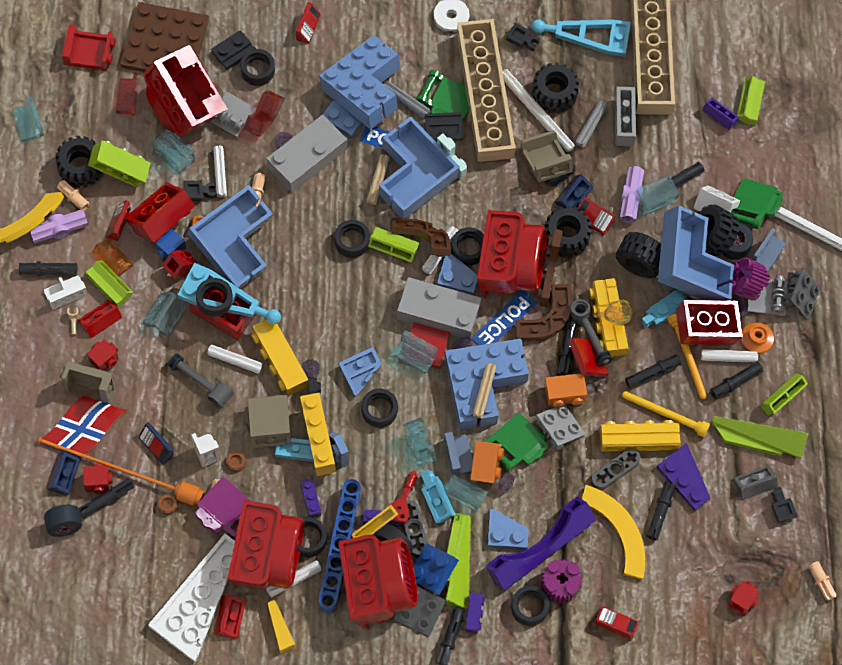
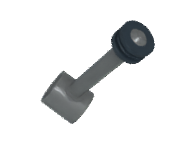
(603, 357)
(218, 394)

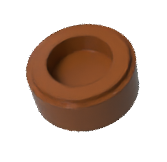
(236, 461)
(167, 504)

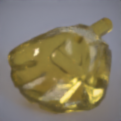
(617, 312)

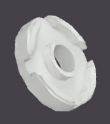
(450, 6)

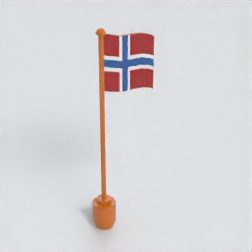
(86, 426)

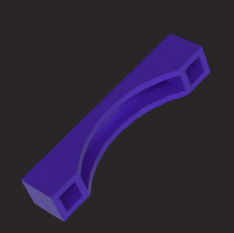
(571, 521)

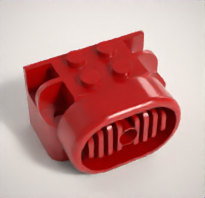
(182, 92)
(511, 254)
(265, 547)
(377, 578)

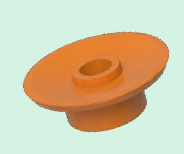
(752, 343)

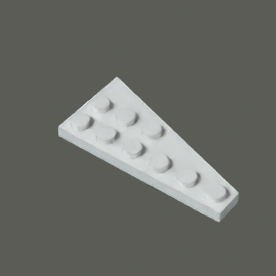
(191, 609)

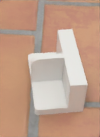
(65, 292)
(206, 449)

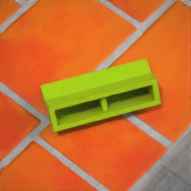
(750, 100)
(394, 244)
(109, 283)
(782, 392)

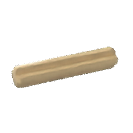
(377, 179)
(484, 390)

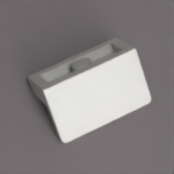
(710, 195)

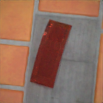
(266, 112)

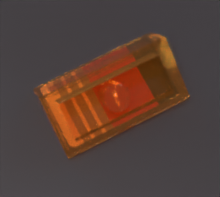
(112, 257)

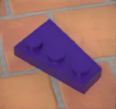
(683, 472)

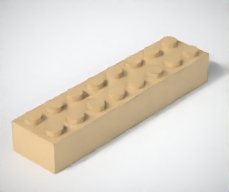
(652, 57)
(485, 90)

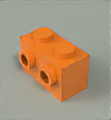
(565, 390)
(486, 462)

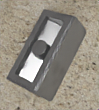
(756, 482)

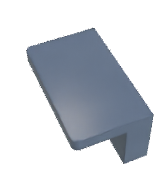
(769, 250)
(458, 453)

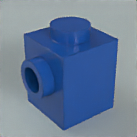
(169, 243)

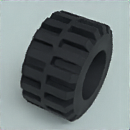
(555, 75)
(67, 153)
(575, 220)
(721, 229)
(640, 254)

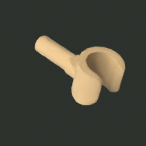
(73, 317)

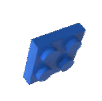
(434, 568)

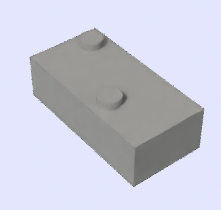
(307, 153)
(438, 308)

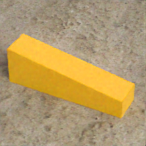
(377, 522)
(283, 636)

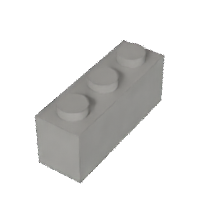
(625, 116)

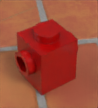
(179, 263)
(103, 355)
(97, 478)
(743, 597)

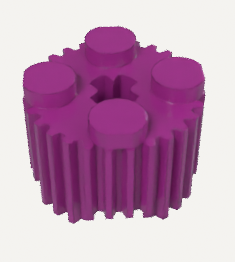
(749, 278)
(565, 571)

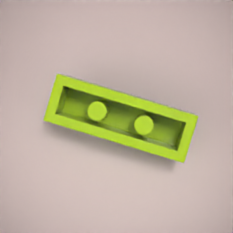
(119, 163)

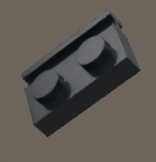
(232, 49)
(444, 123)

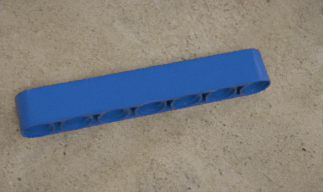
(347, 518)

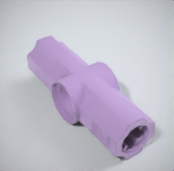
(630, 196)
(59, 226)

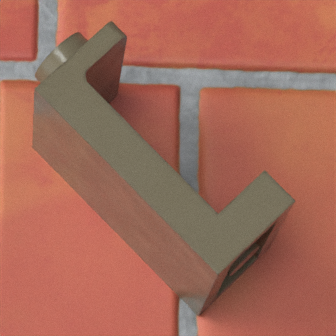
(546, 156)
(89, 378)
(269, 421)

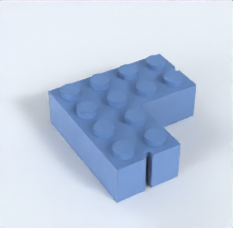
(358, 80)
(423, 169)
(223, 237)
(684, 258)
(465, 373)

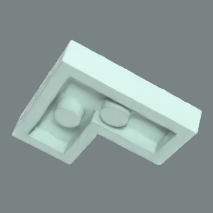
(448, 146)

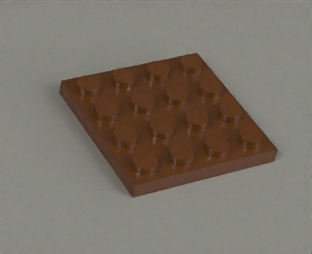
(159, 32)

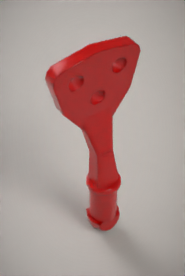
(401, 502)

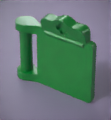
(448, 98)
(757, 200)
(521, 441)

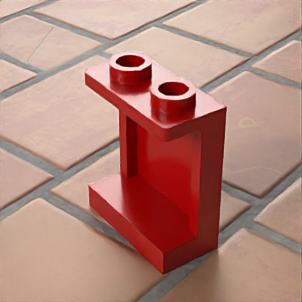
(88, 49)

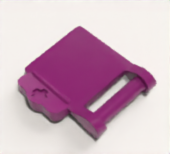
(221, 507)

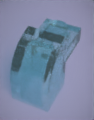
(418, 442)

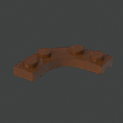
(438, 239)
(547, 278)
(551, 323)

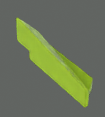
(760, 437)
(459, 548)

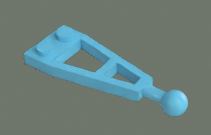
(618, 36)
(199, 274)

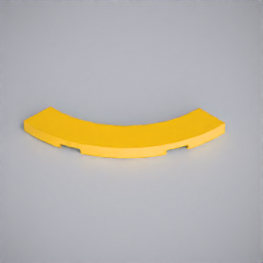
(32, 219)
(623, 525)

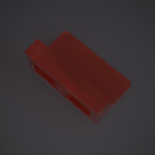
(127, 95)

